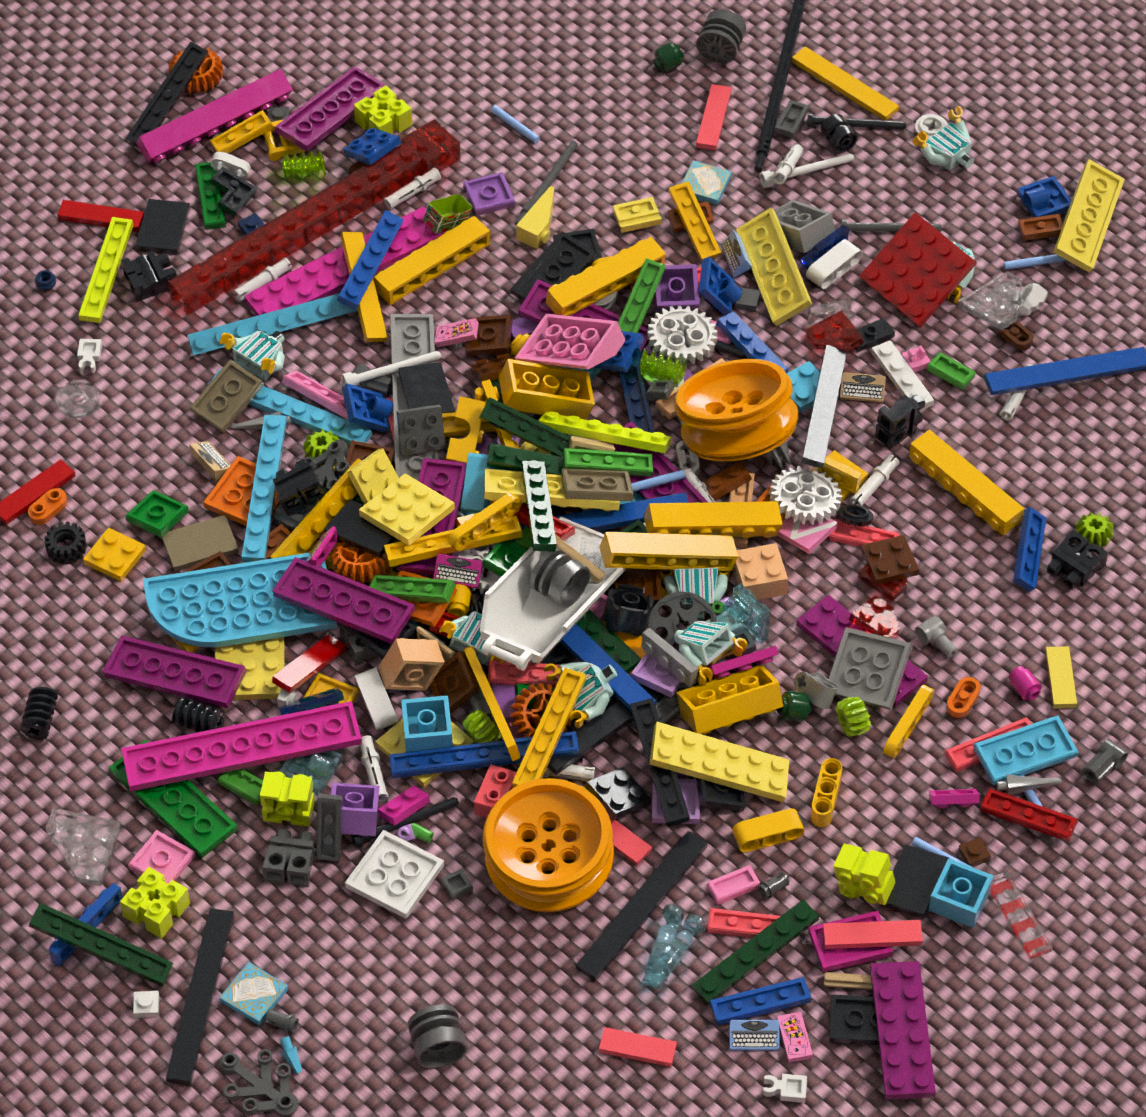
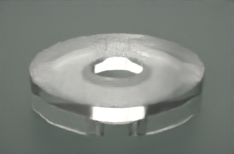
(80, 408)

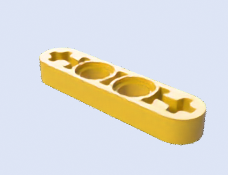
(484, 521)
(908, 721)

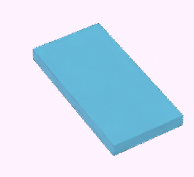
(1026, 749)

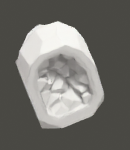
(1031, 299)

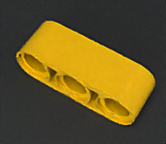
(826, 801)
(768, 830)

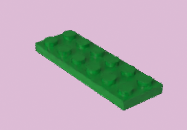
(184, 811)

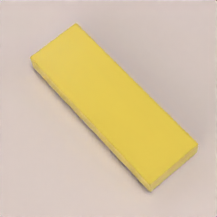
(1061, 677)

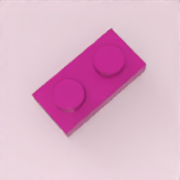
(944, 798)
(404, 805)

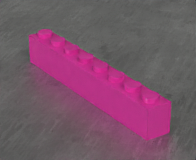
(214, 116)

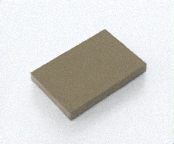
(226, 396)
(597, 484)
(199, 541)

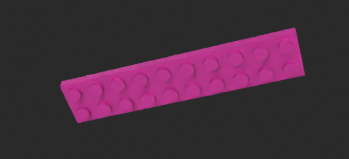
(330, 272)
(241, 746)

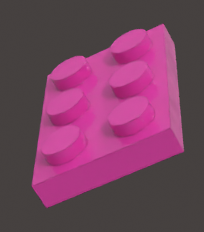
(743, 662)
(844, 957)

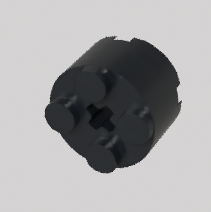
(627, 610)

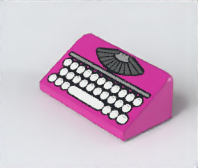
(323, 547)
(458, 569)

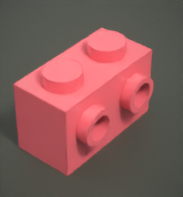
(494, 786)

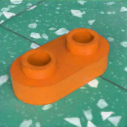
(48, 505)
(963, 699)

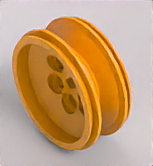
(736, 410)
(525, 815)

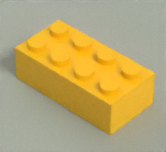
(546, 389)
(730, 699)

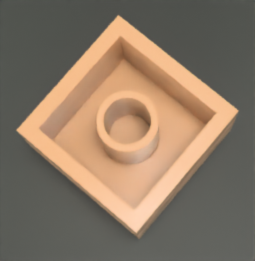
(761, 571)
(411, 664)

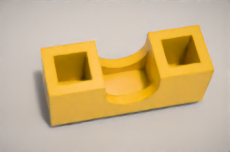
(468, 416)

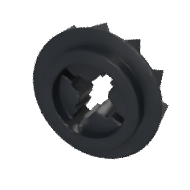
(855, 515)

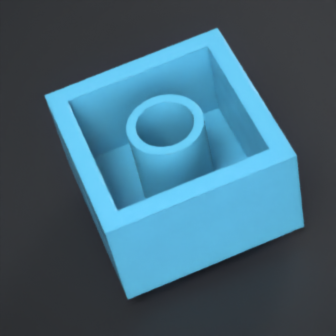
(426, 723)
(960, 893)

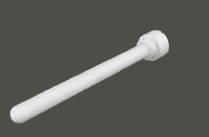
(766, 177)
(355, 379)

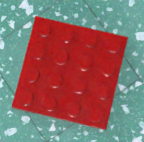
(917, 269)

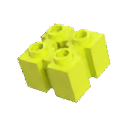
(383, 112)
(287, 798)
(864, 874)
(155, 902)

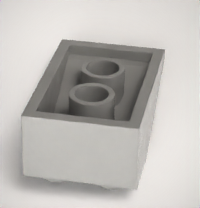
(804, 225)

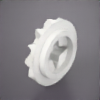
(927, 121)

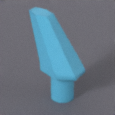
(290, 1054)

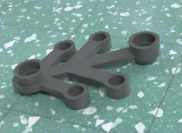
(336, 452)
(260, 1086)

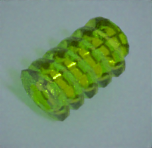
(303, 164)
(662, 368)

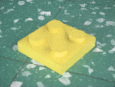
(372, 475)

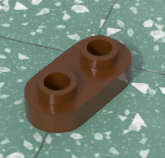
(1017, 336)

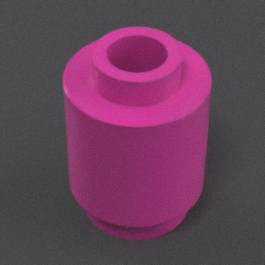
(1025, 683)

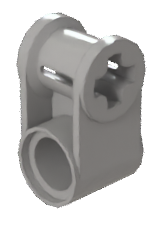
(816, 687)

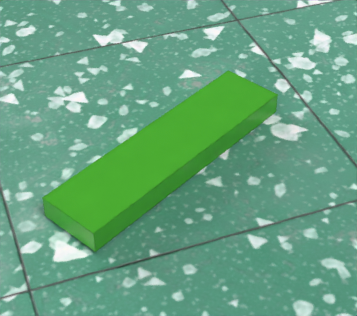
(641, 296)
(634, 463)
(414, 588)

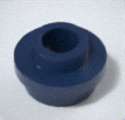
(45, 280)

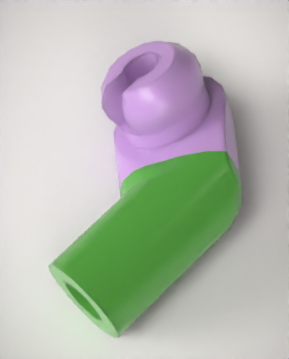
(718, 606)
(415, 831)

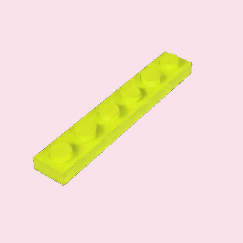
(106, 270)
(608, 433)

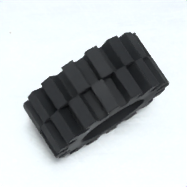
(69, 552)

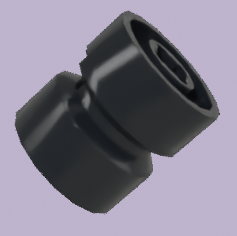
(839, 133)

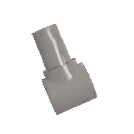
(934, 632)

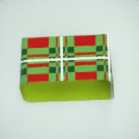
(436, 213)

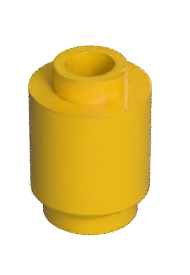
(460, 603)

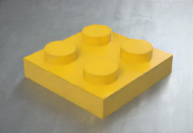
(114, 554)

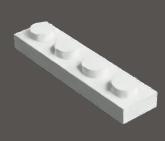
(900, 372)

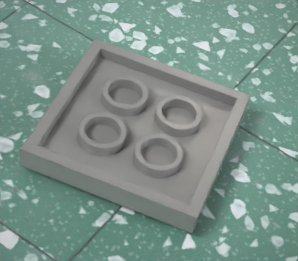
(869, 667)

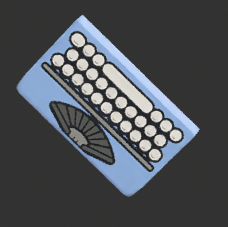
(736, 254)
(754, 1035)

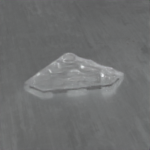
(995, 301)
(84, 843)

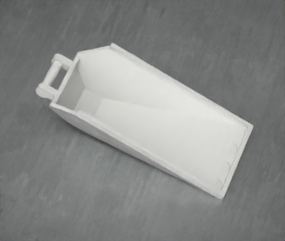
(525, 619)

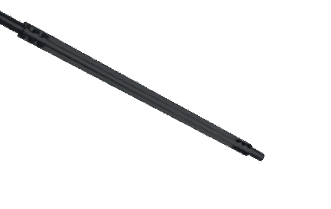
(779, 84)

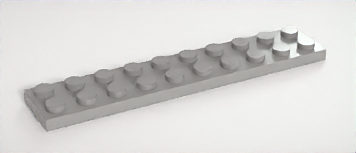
(410, 337)

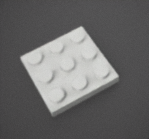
(394, 874)

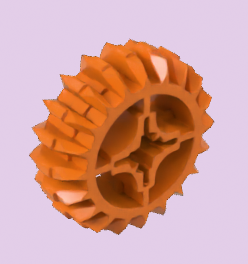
(207, 75)
(356, 563)
(542, 697)

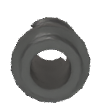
(769, 887)
(283, 1021)

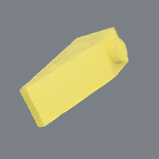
(536, 224)

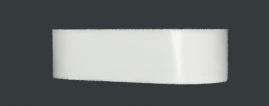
(232, 163)
(683, 459)

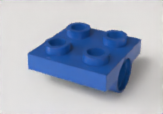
(371, 146)
(1044, 197)
(718, 286)
(627, 356)
(367, 407)

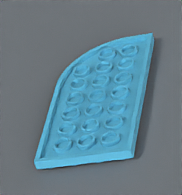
(229, 604)

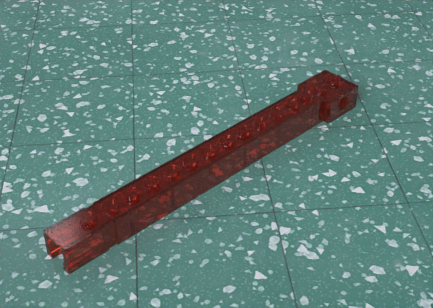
(419, 153)

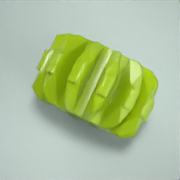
(318, 443)
(1095, 529)
(853, 716)
(481, 727)

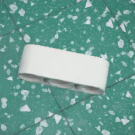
(834, 264)
(376, 699)

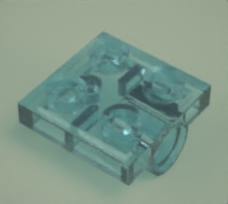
(749, 612)
(318, 766)

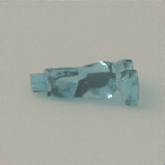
(671, 945)

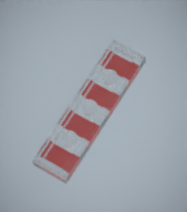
(1019, 916)

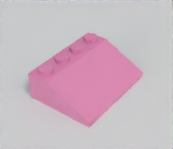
(572, 342)

